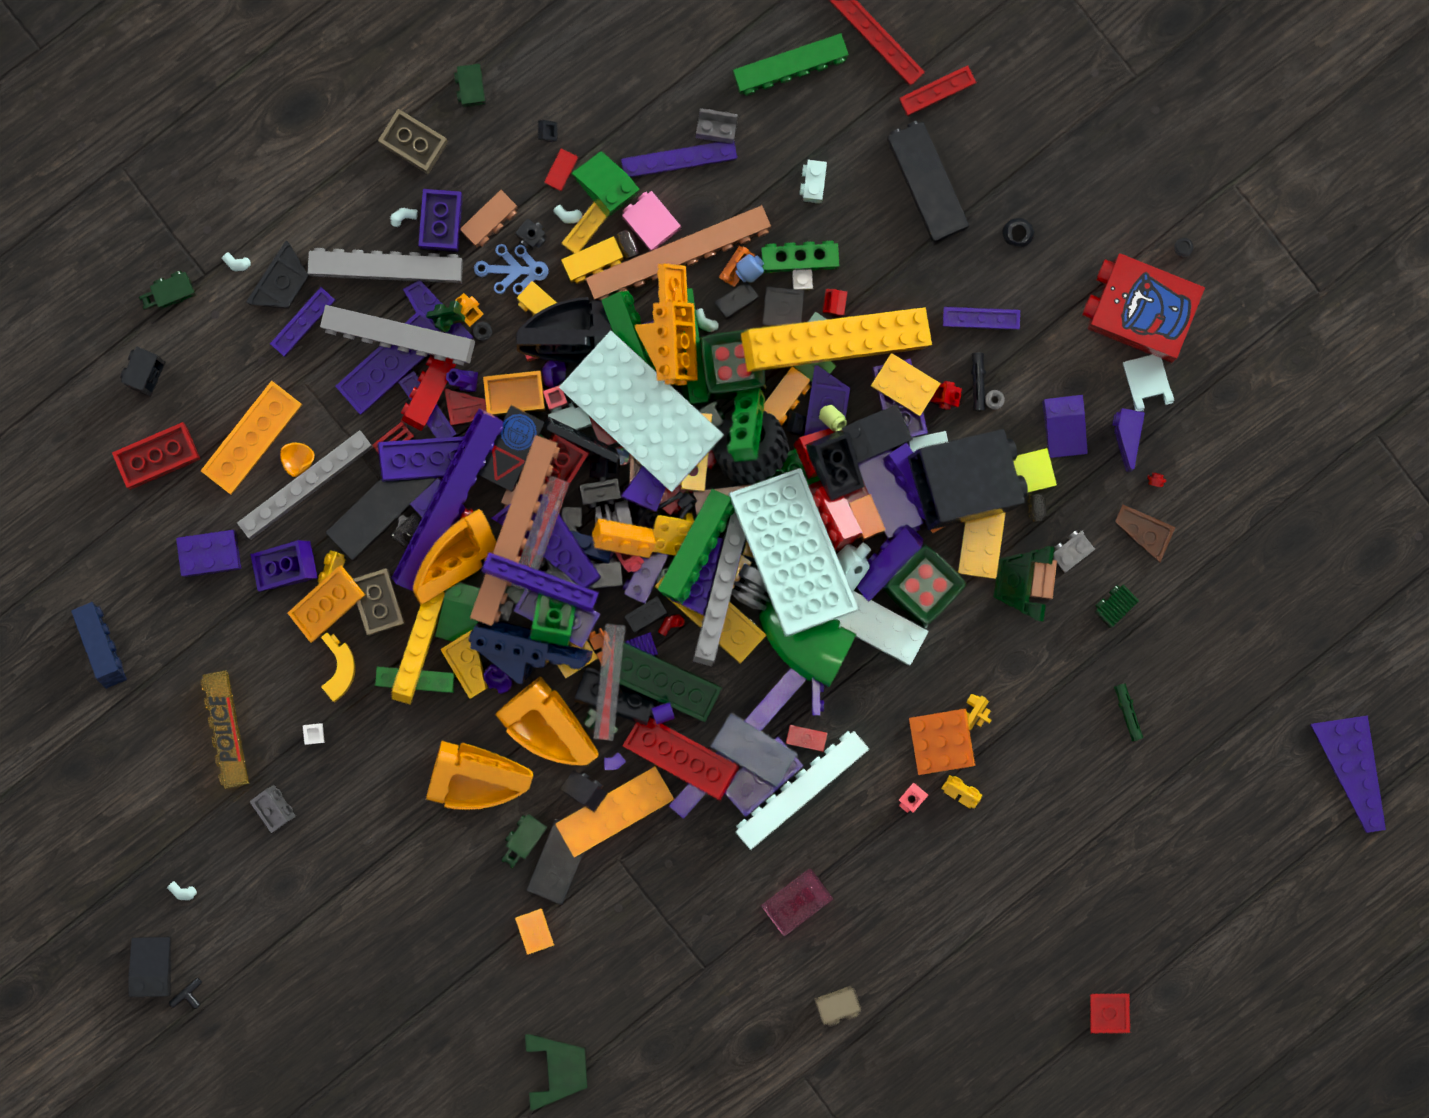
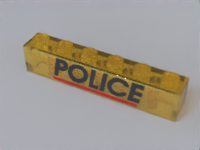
(225, 729)

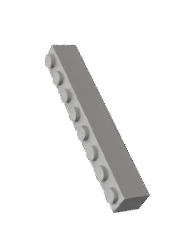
(385, 266)
(397, 334)
(305, 485)
(720, 592)

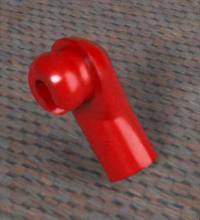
(671, 622)

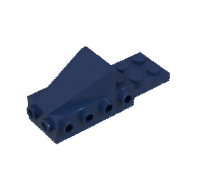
(516, 653)

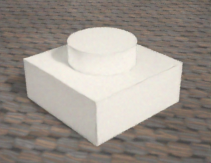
(802, 279)
(313, 734)

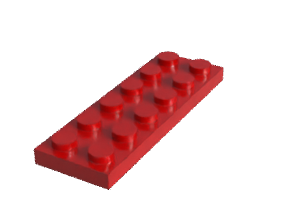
(681, 757)

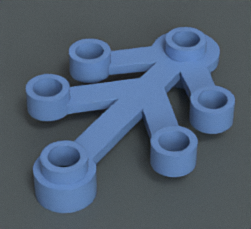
(514, 269)

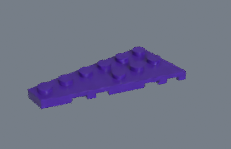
(563, 551)

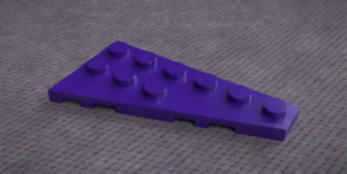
(1353, 761)

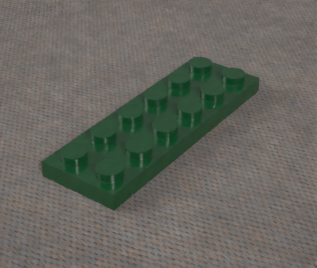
(667, 683)

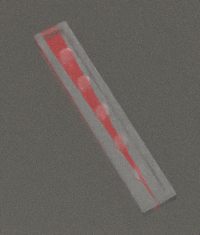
(543, 524)
(609, 682)

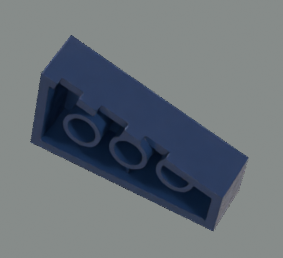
(98, 645)

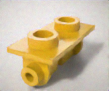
(331, 563)
(955, 786)

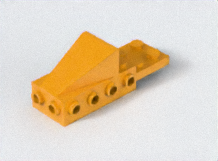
(666, 336)

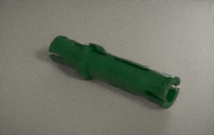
(1128, 712)

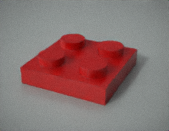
(1109, 1013)

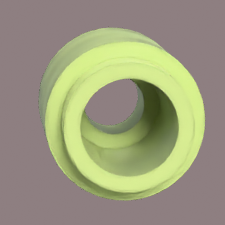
(832, 418)

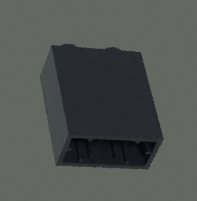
(967, 479)

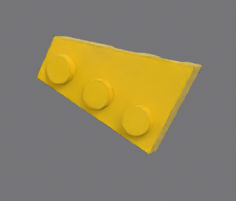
(466, 665)

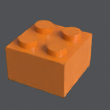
(867, 517)

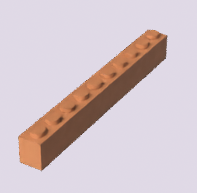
(680, 252)
(516, 525)

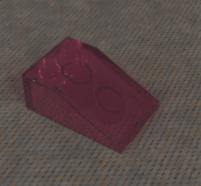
(797, 902)

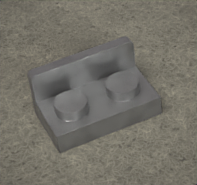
(716, 126)
(1073, 551)
(272, 808)

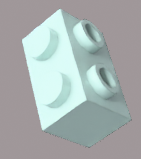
(814, 182)

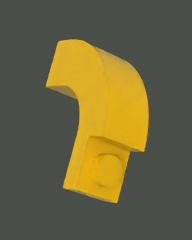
(345, 672)

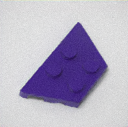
(825, 391)

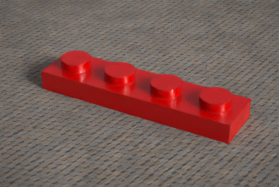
(937, 90)

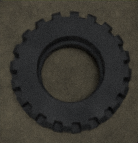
(770, 452)

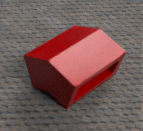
(835, 302)

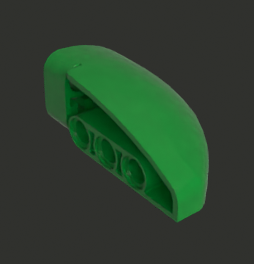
(810, 652)

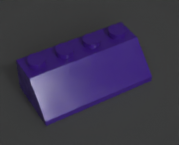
(889, 560)

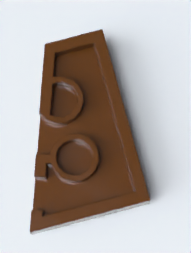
(1145, 530)

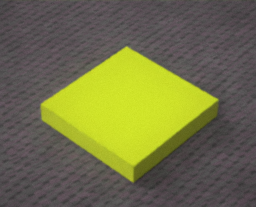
(1036, 470)

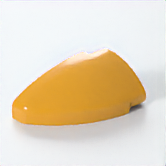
(454, 556)
(547, 725)
(475, 778)

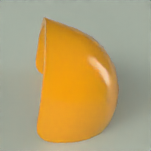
(296, 458)

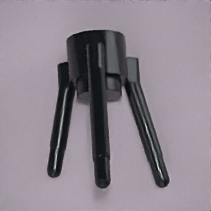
(686, 502)

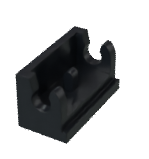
(736, 300)
(646, 615)

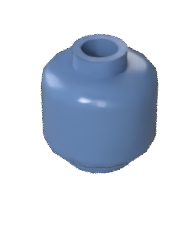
(749, 268)

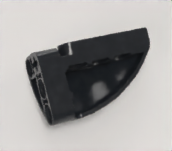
(564, 331)

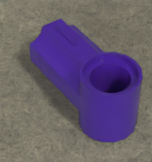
(463, 379)
(663, 713)

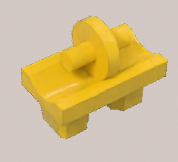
(979, 705)

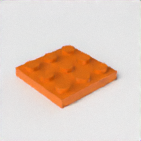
(942, 741)

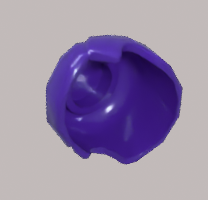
(553, 373)
(497, 679)

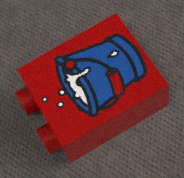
(1143, 307)

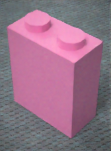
(650, 221)

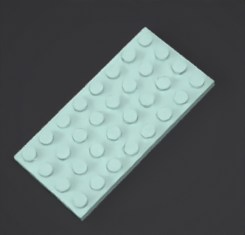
(640, 411)
(793, 552)

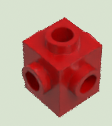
(947, 395)

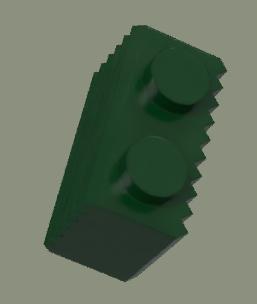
(1116, 605)

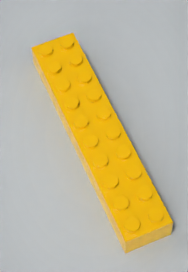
(836, 339)

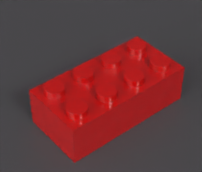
(156, 456)

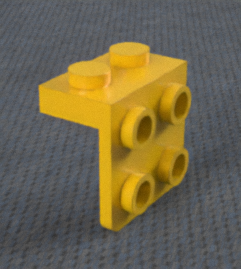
(670, 533)

